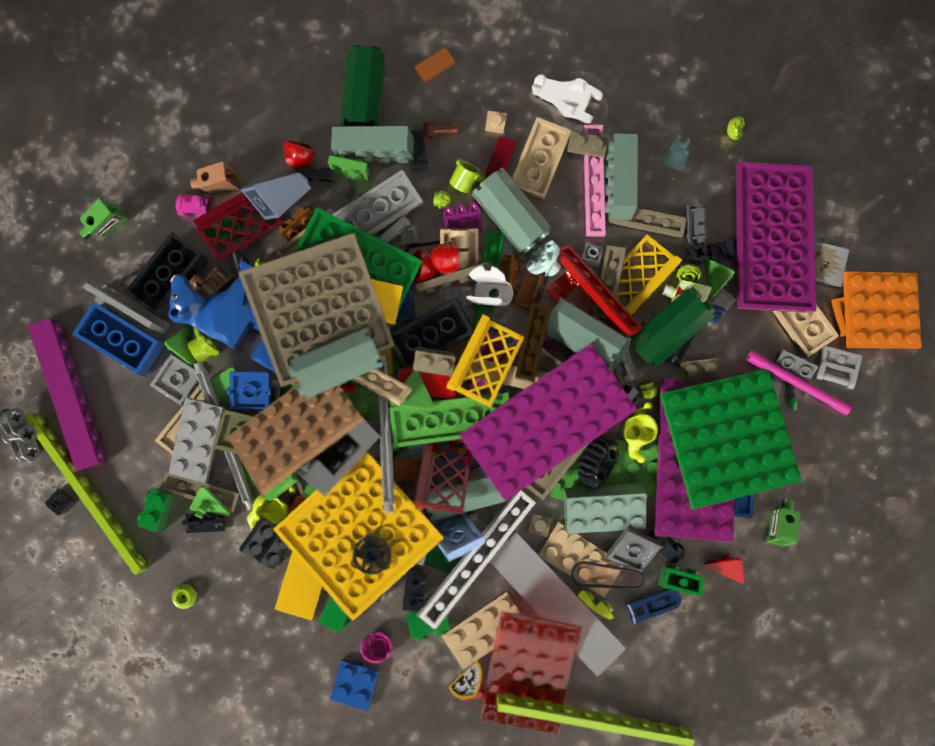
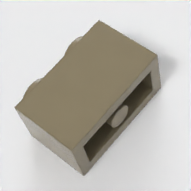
(434, 361)

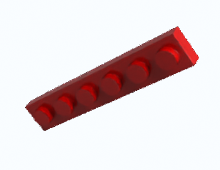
(598, 291)

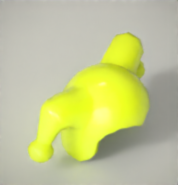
(639, 431)
(273, 510)

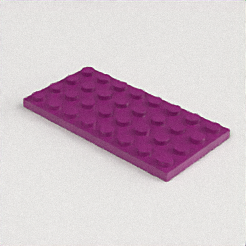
(775, 237)
(548, 422)
(673, 507)

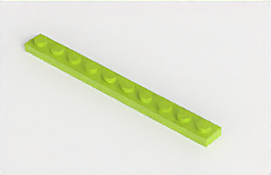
(89, 498)
(596, 720)

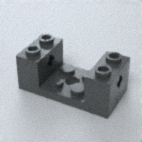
(340, 460)

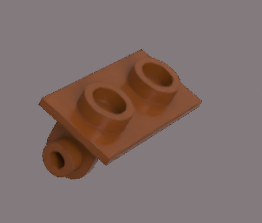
(291, 229)
(511, 266)

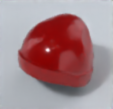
(298, 154)
(446, 257)
(426, 270)

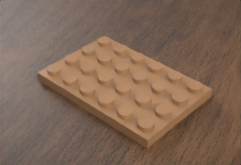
(292, 433)

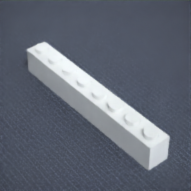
(475, 560)

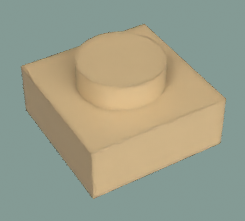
(495, 122)

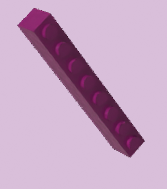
(66, 394)

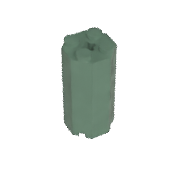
(512, 211)
(578, 329)
(334, 363)
(479, 493)

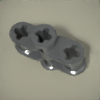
(17, 429)

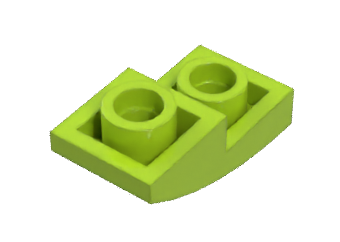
(599, 607)

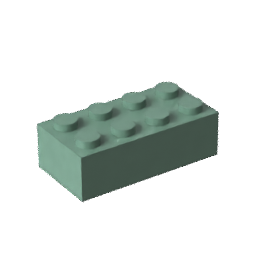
(373, 143)
(622, 176)
(604, 508)

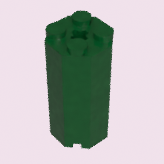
(363, 87)
(672, 326)

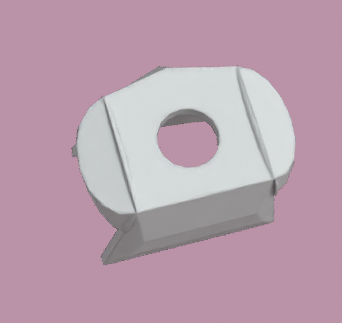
(486, 282)

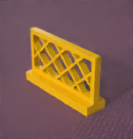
(655, 282)
(470, 353)

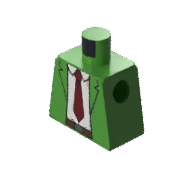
(101, 219)
(784, 525)

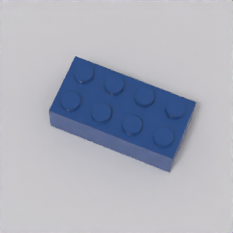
(118, 339)

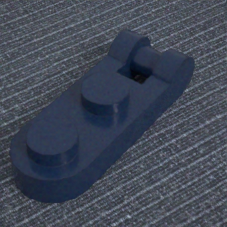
(654, 605)

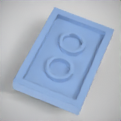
(458, 534)

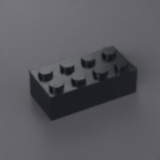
(153, 283)
(432, 330)

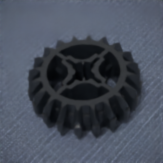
(598, 461)

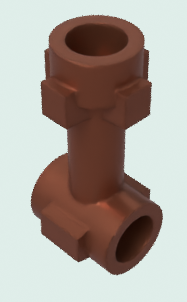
(430, 130)

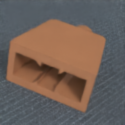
(216, 179)

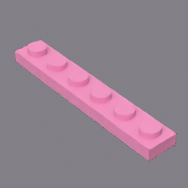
(594, 189)

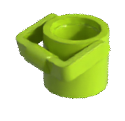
(466, 176)
(203, 347)

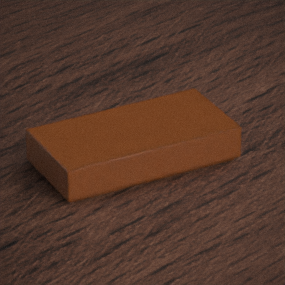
(435, 65)
(528, 290)

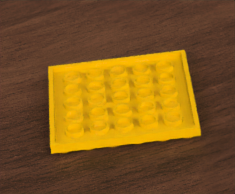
(329, 527)

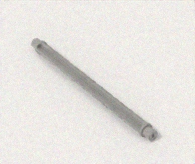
(386, 446)
(233, 459)

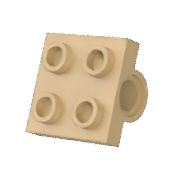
(467, 244)

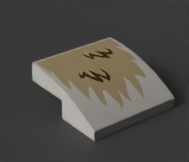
(830, 264)

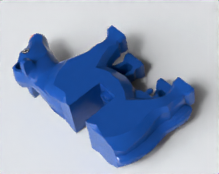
(220, 316)

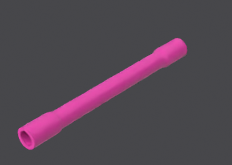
(764, 363)

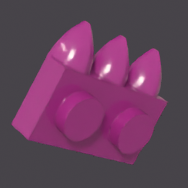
(463, 218)

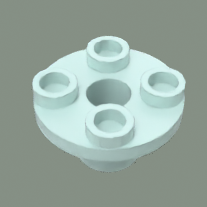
(544, 259)

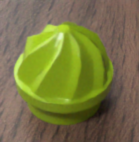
(441, 199)
(648, 389)

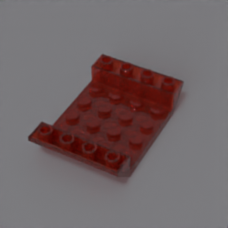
(532, 661)

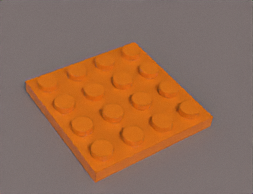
(881, 310)

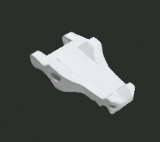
(569, 97)

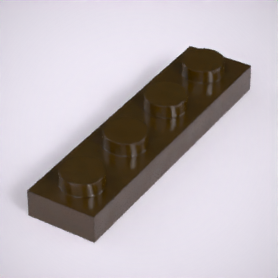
(533, 342)

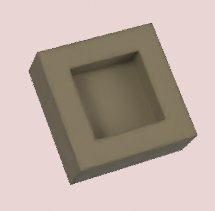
(539, 525)

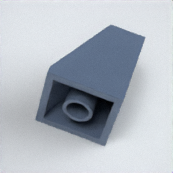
(276, 195)

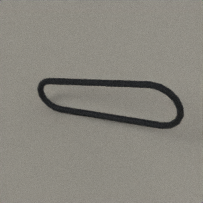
(606, 586)

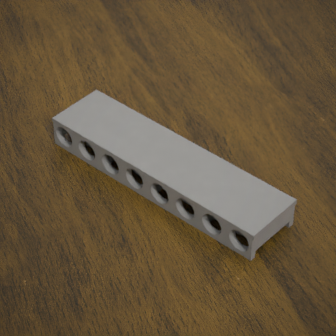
(556, 601)

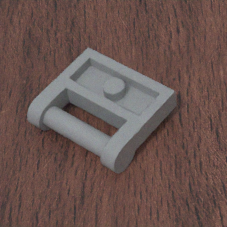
(841, 361)

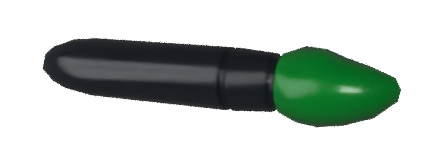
(791, 395)

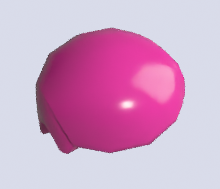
(376, 647)

